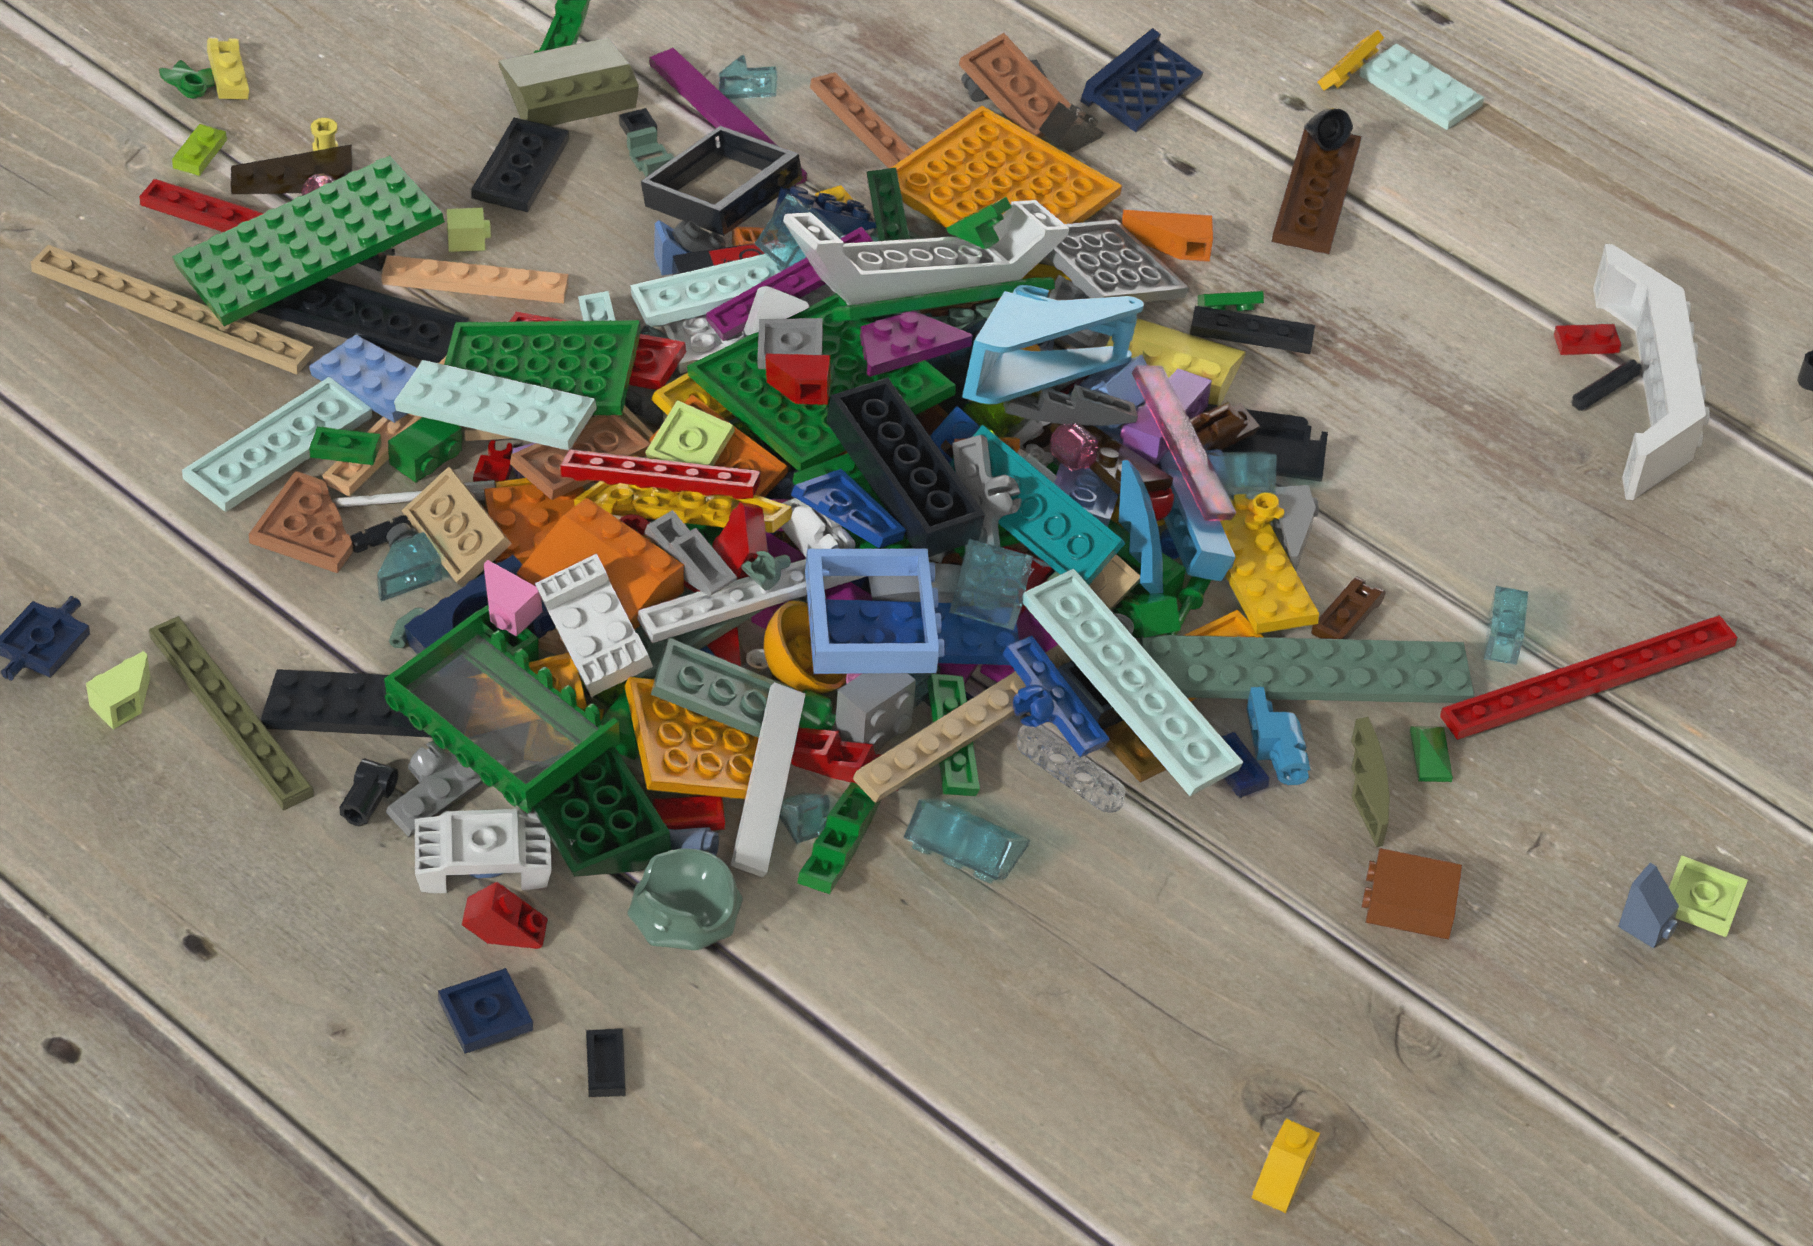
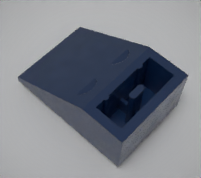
(842, 215)

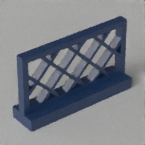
(1125, 69)

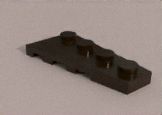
(290, 172)
(1109, 463)

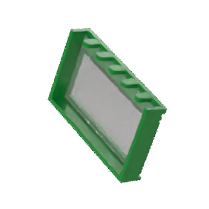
(499, 713)

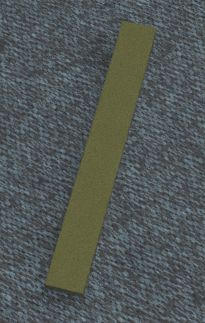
(231, 713)

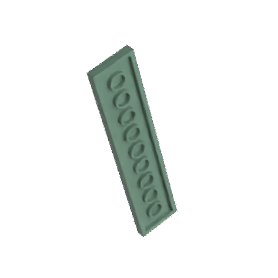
(1314, 668)

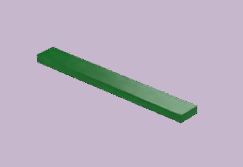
(936, 299)

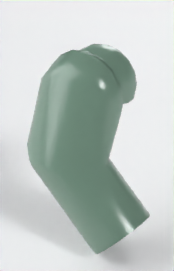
(398, 636)

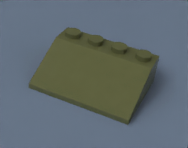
(570, 82)

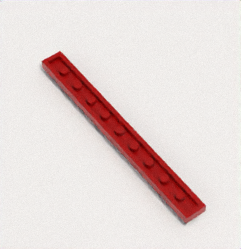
(1588, 677)

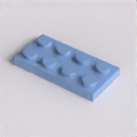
(367, 373)

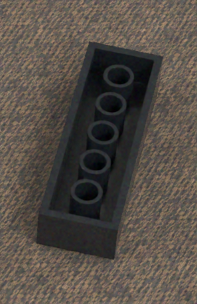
(905, 467)

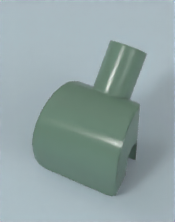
(766, 569)

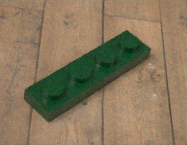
(887, 205)

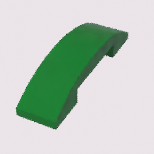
(566, 24)

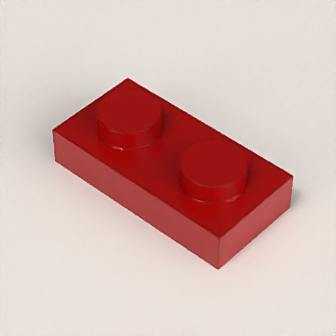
(1587, 339)

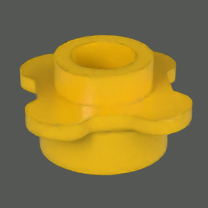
(1265, 508)

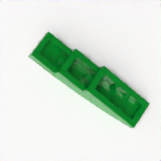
(838, 840)

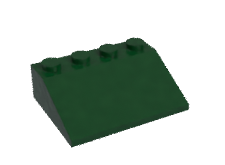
(603, 820)

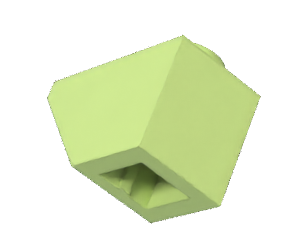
(120, 691)

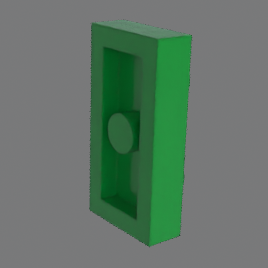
(1243, 300)
(345, 445)

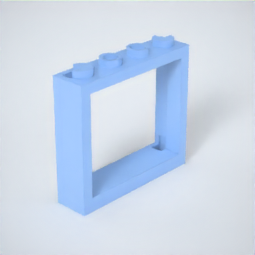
(872, 656)

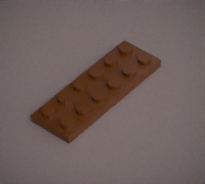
(1315, 195)

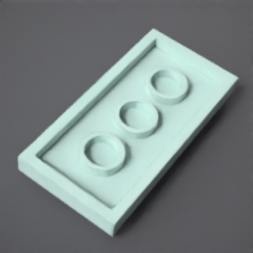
(1421, 86)

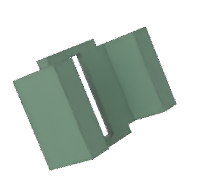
(645, 143)

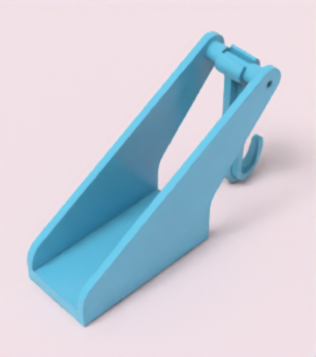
(1027, 317)

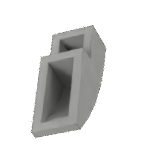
(701, 562)
(907, 587)

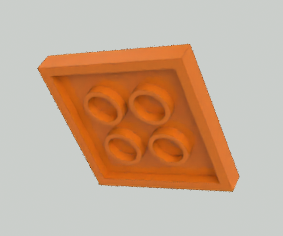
(525, 516)

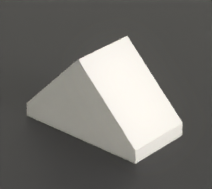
(772, 305)

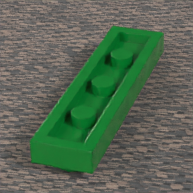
(959, 770)

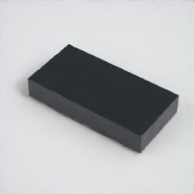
(605, 1063)

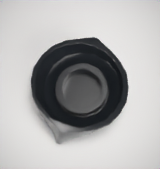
(1330, 128)

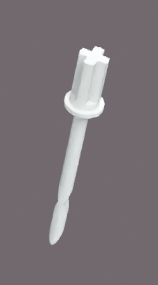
(476, 489)

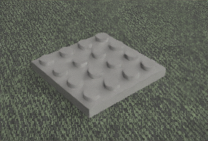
(1112, 262)

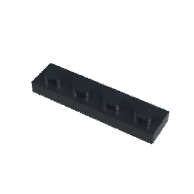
(1252, 329)

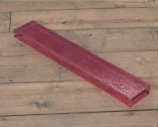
(1183, 443)

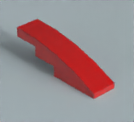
(827, 755)

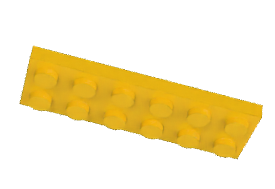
(1264, 575)

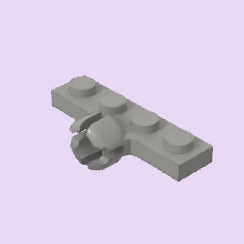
(990, 493)
(440, 786)

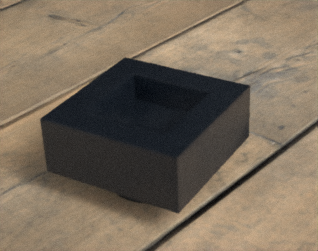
(636, 120)

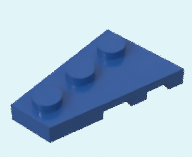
(850, 506)

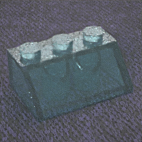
(965, 839)

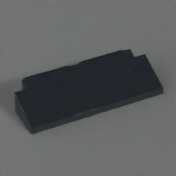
(1287, 439)

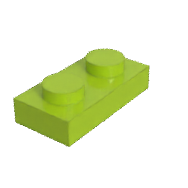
(199, 149)

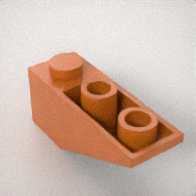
(1172, 233)

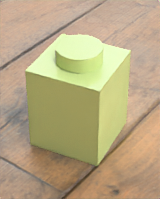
(467, 229)

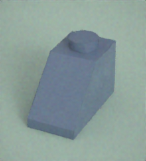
(1650, 908)

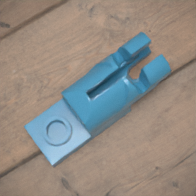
(1277, 738)

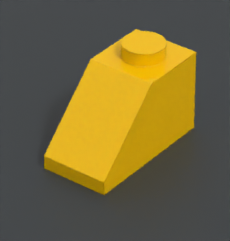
(1286, 1165)

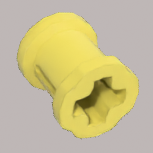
(324, 133)

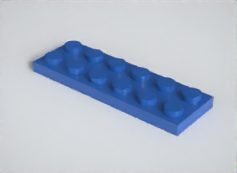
(902, 622)

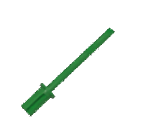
(1191, 597)

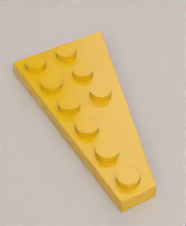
(688, 506)

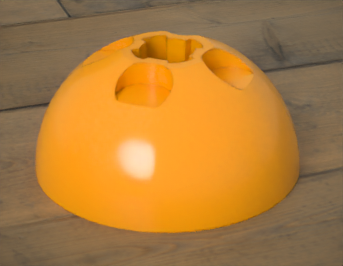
(790, 652)

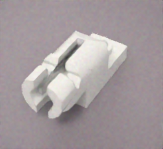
(814, 530)

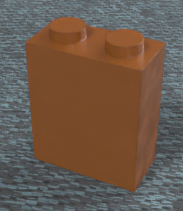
(1412, 893)

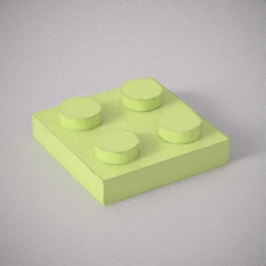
(690, 436)
(1706, 895)

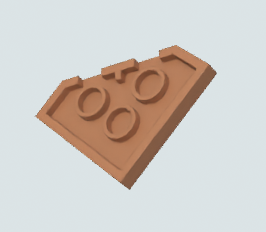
(304, 525)

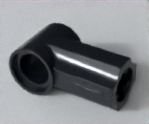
(370, 785)

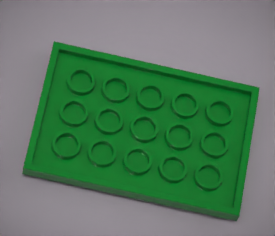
(559, 355)

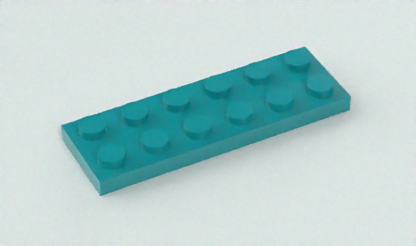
(1049, 518)

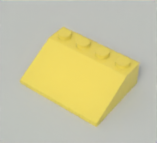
(1186, 352)

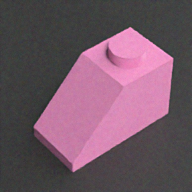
(511, 600)

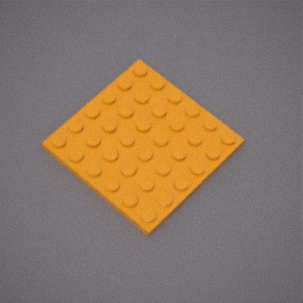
(996, 159)

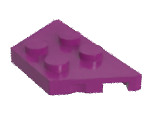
(908, 340)

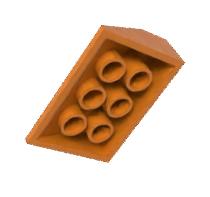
(635, 566)

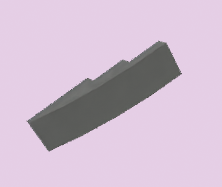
(1080, 407)

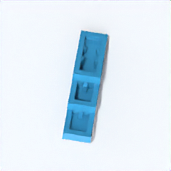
(1139, 520)

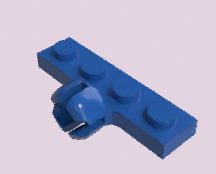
(1051, 698)

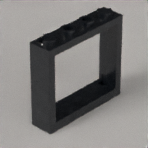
(778, 167)

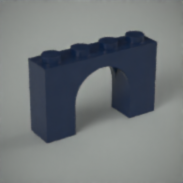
(456, 608)

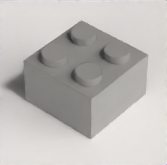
(875, 708)

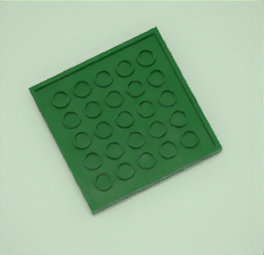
(801, 430)

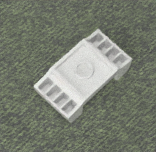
(593, 625)
(481, 845)

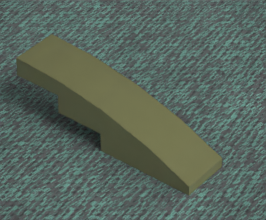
(1371, 780)

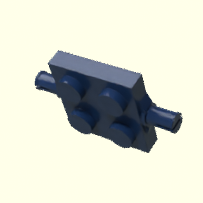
(42, 638)

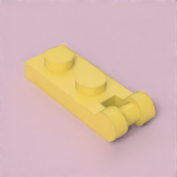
(227, 68)

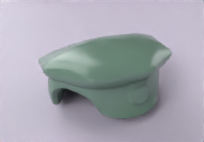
(685, 900)

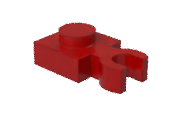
(495, 465)

